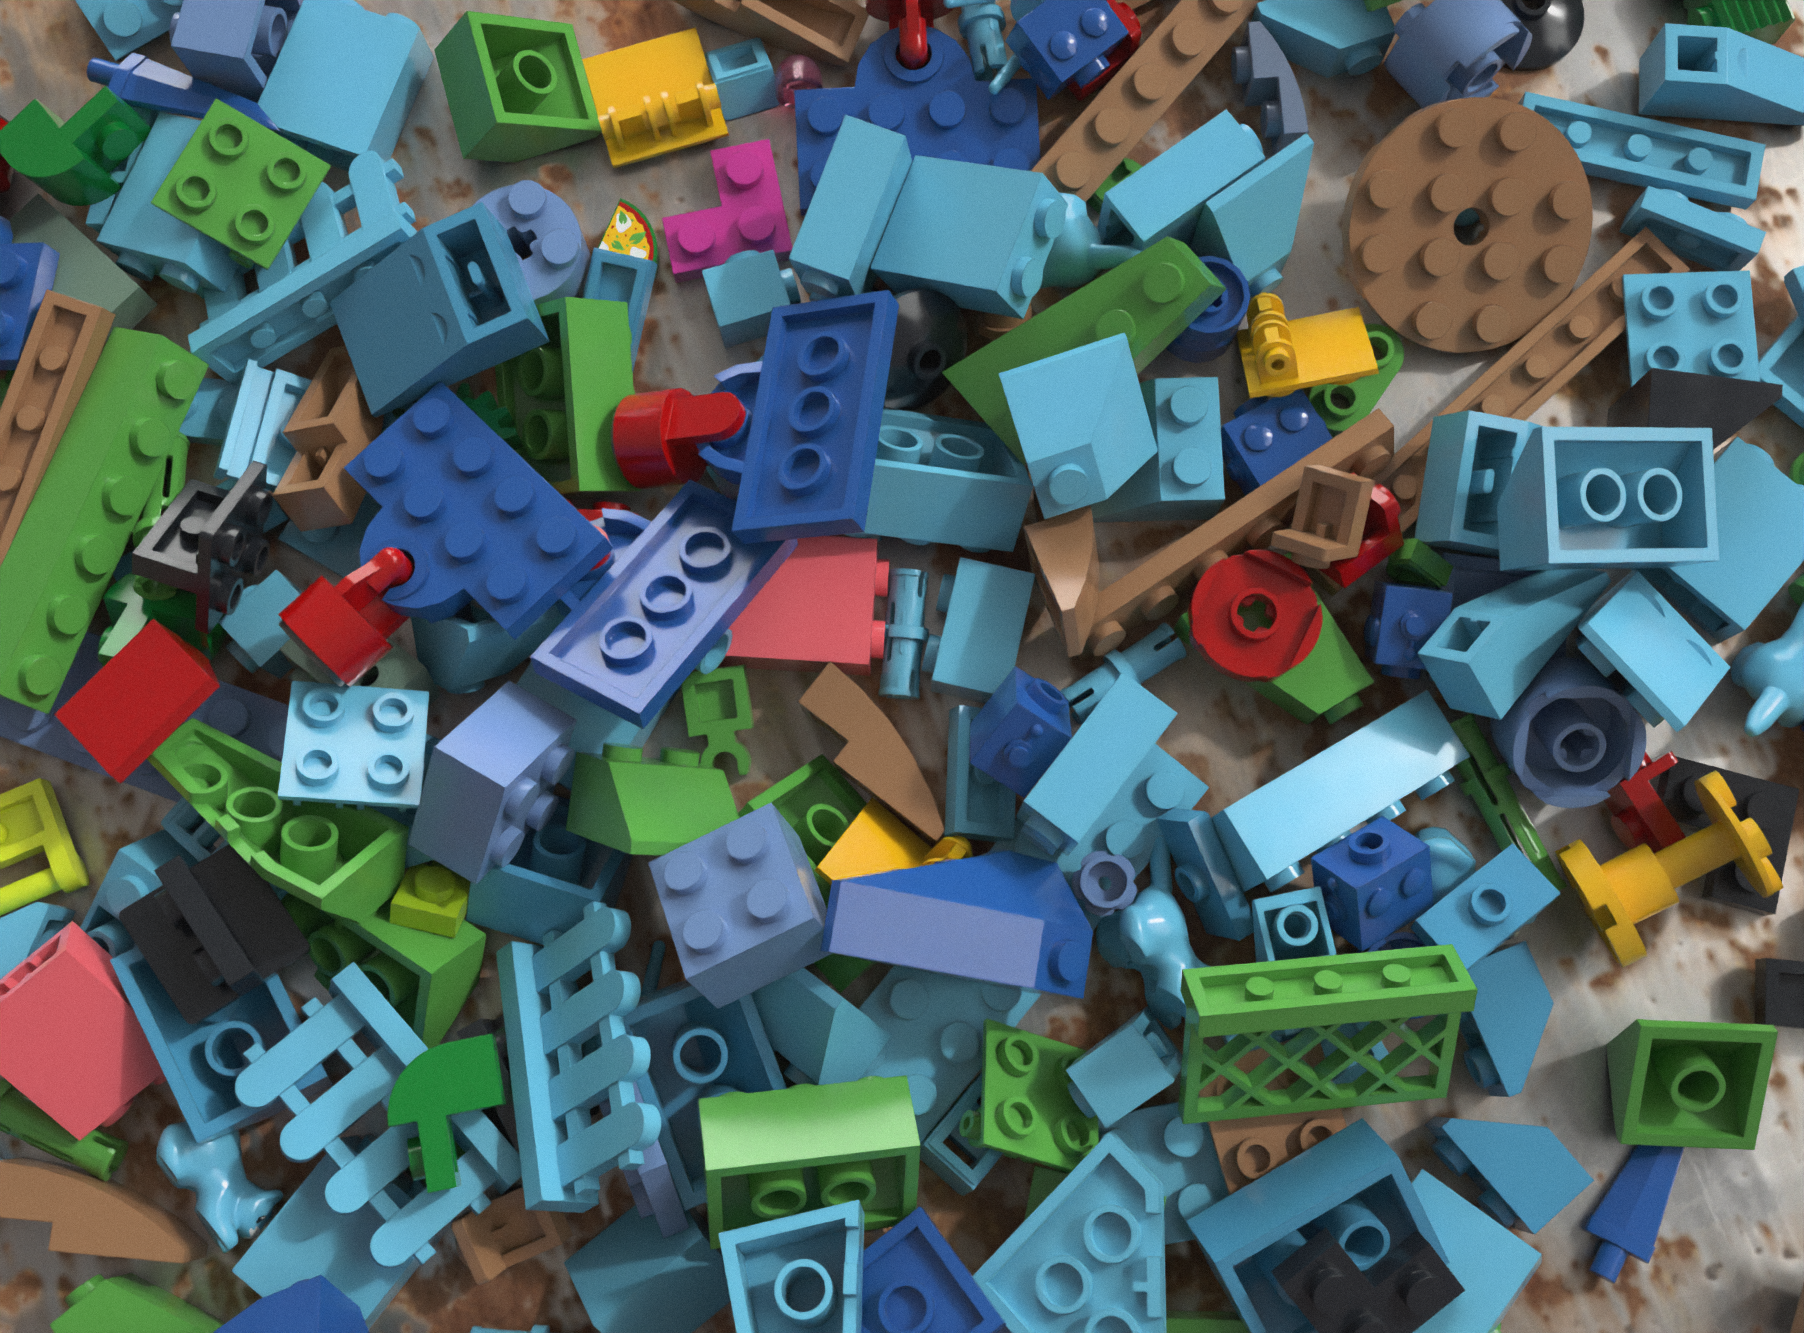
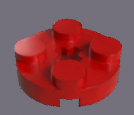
(1289, 603)

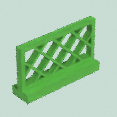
(1321, 997)

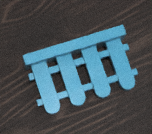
(294, 297)
(550, 1077)
(317, 1126)

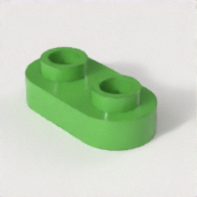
(1366, 390)

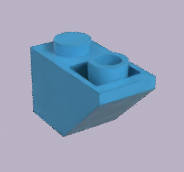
(1506, 1019)
(1517, 1167)

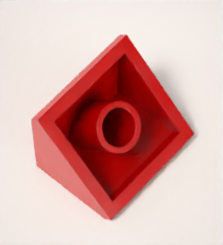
(139, 699)

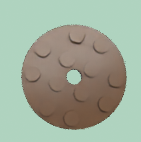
(1403, 213)

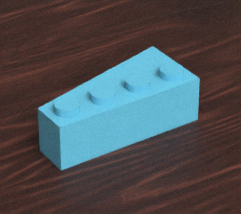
(1337, 791)
(798, 1272)

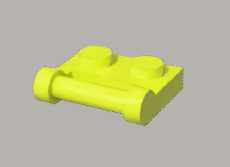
(28, 826)

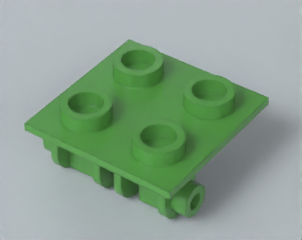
(241, 185)
(1028, 1101)

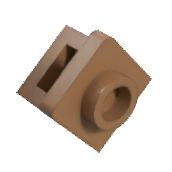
(1326, 517)
(506, 1234)

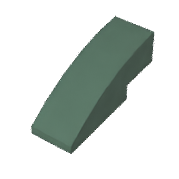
(82, 267)

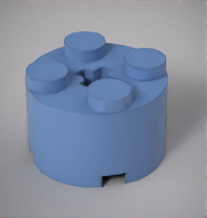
(1455, 49)
(549, 232)
(1571, 735)

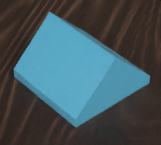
(649, 1282)

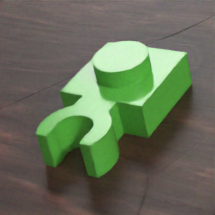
(718, 707)

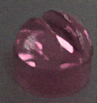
(796, 73)

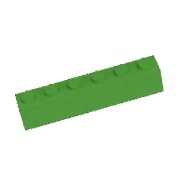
(89, 508)

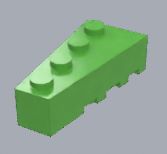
(1144, 297)

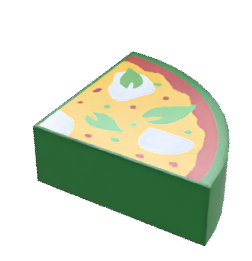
(630, 234)

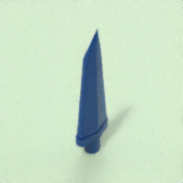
(164, 89)
(1633, 1209)

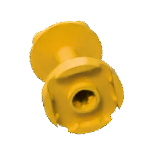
(1645, 881)

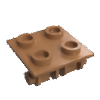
(1260, 1144)

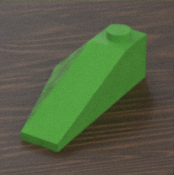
(318, 852)
(415, 970)

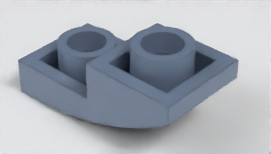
(1269, 83)

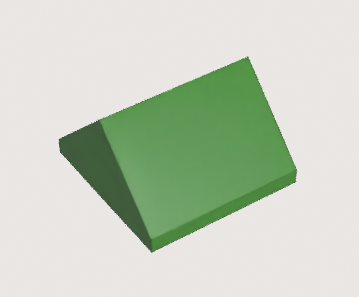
(1690, 1082)

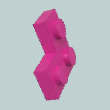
(748, 216)

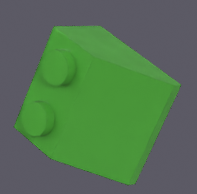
(515, 87)
(647, 801)

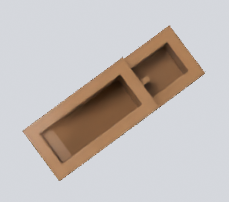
(805, 27)
(328, 433)
(1066, 571)
(873, 750)
(94, 1214)

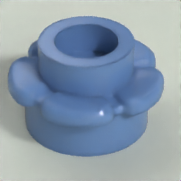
(1117, 870)

